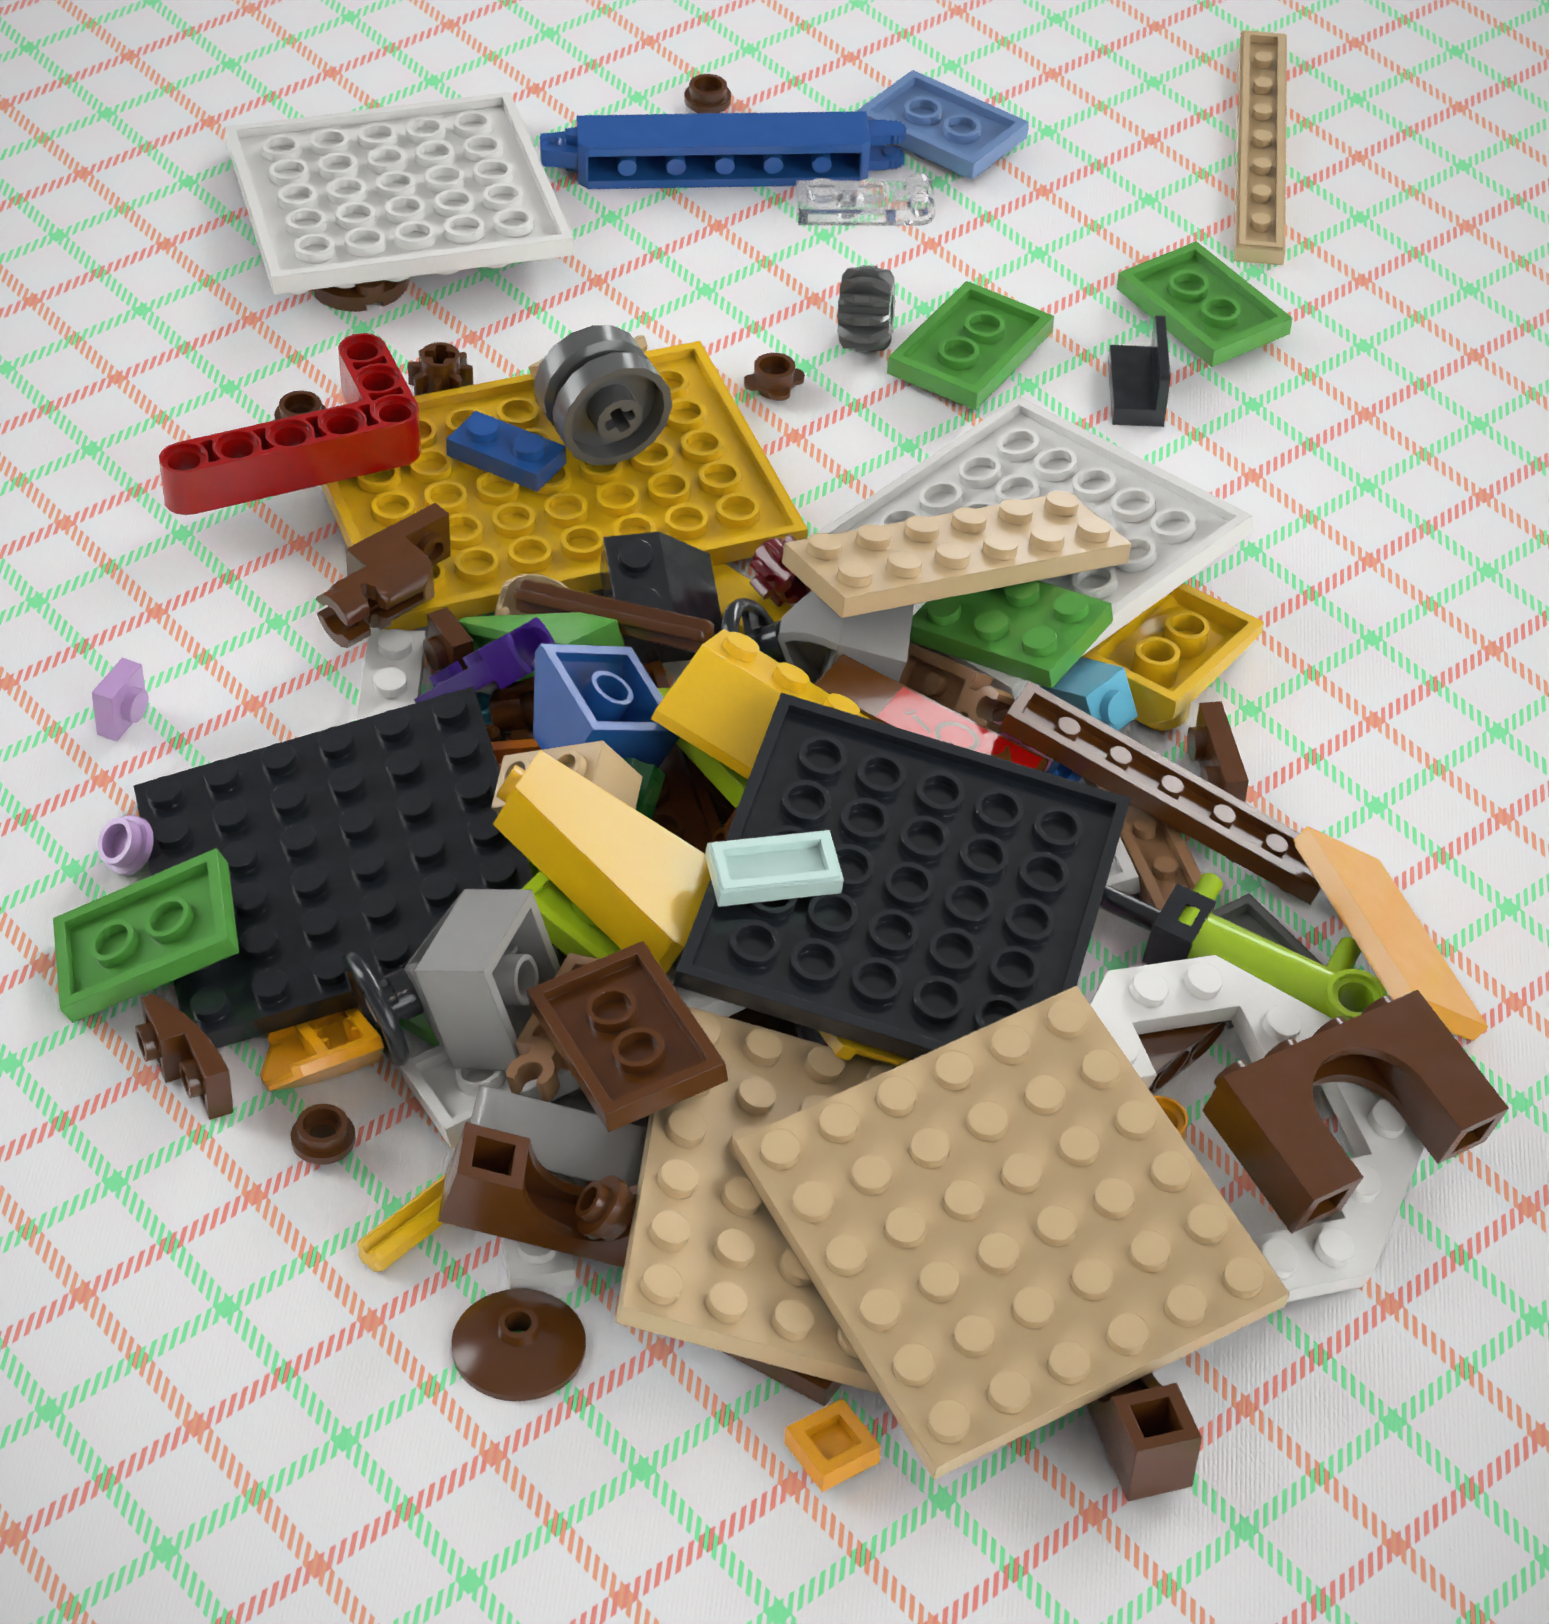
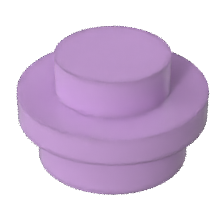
(126, 844)

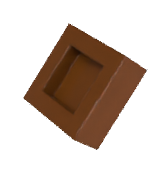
(446, 640)

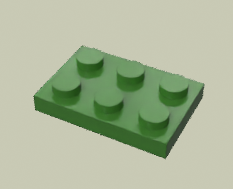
(1204, 303)
(970, 345)
(1015, 629)
(144, 935)

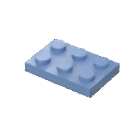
(948, 124)

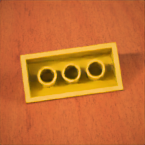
(730, 696)

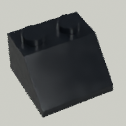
(661, 575)

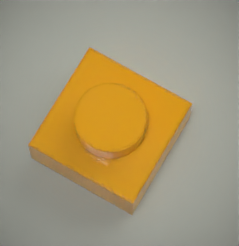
(832, 1445)

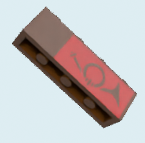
(904, 708)

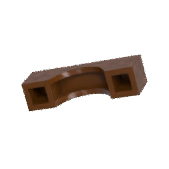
(507, 1193)
(1148, 1437)

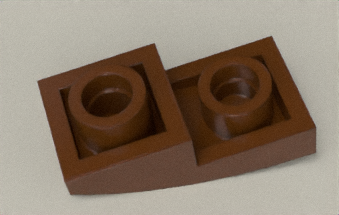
(184, 1054)

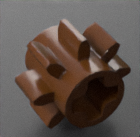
(439, 369)

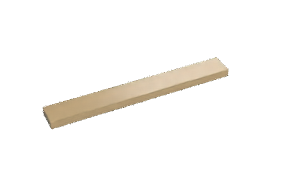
(1261, 149)

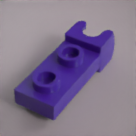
(499, 661)

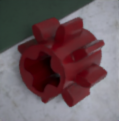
(773, 577)

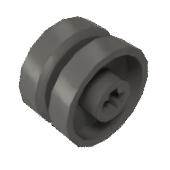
(602, 395)

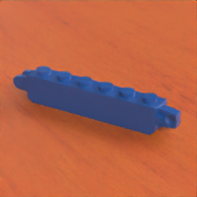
(723, 149)

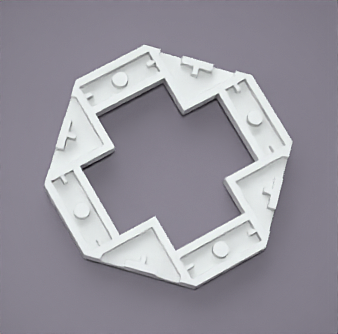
(1211, 990)

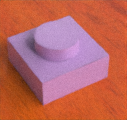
(120, 699)

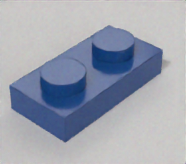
(506, 451)

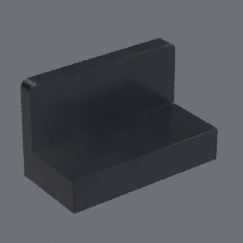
(1140, 380)

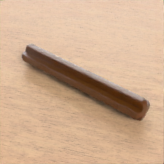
(633, 619)

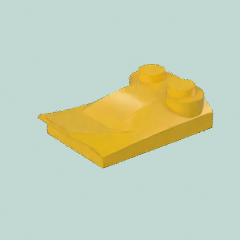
(1177, 652)

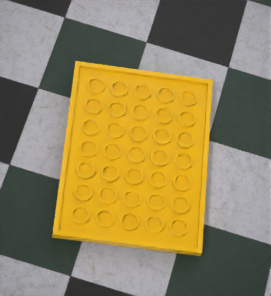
(695, 483)

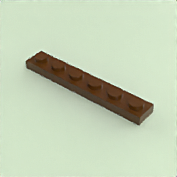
(1160, 788)

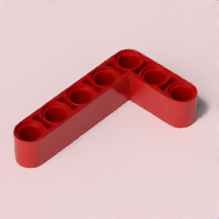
(306, 450)

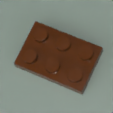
(626, 1036)

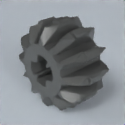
(866, 308)

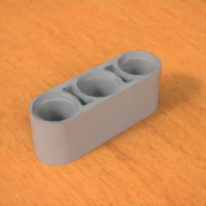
(564, 1137)

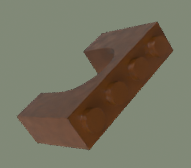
(1392, 1049)

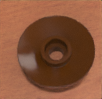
(523, 1363)

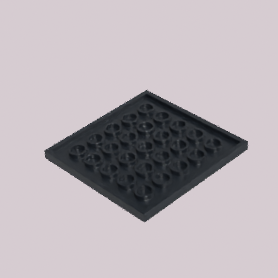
(333, 851)
(956, 896)

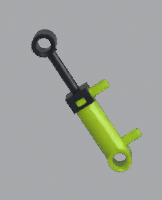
(1190, 930)

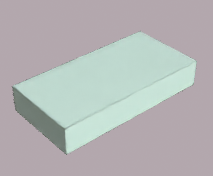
(774, 868)

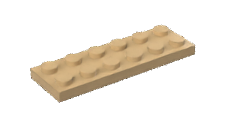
(954, 553)

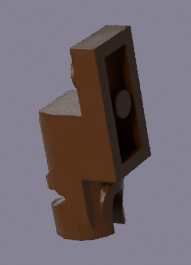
(386, 576)

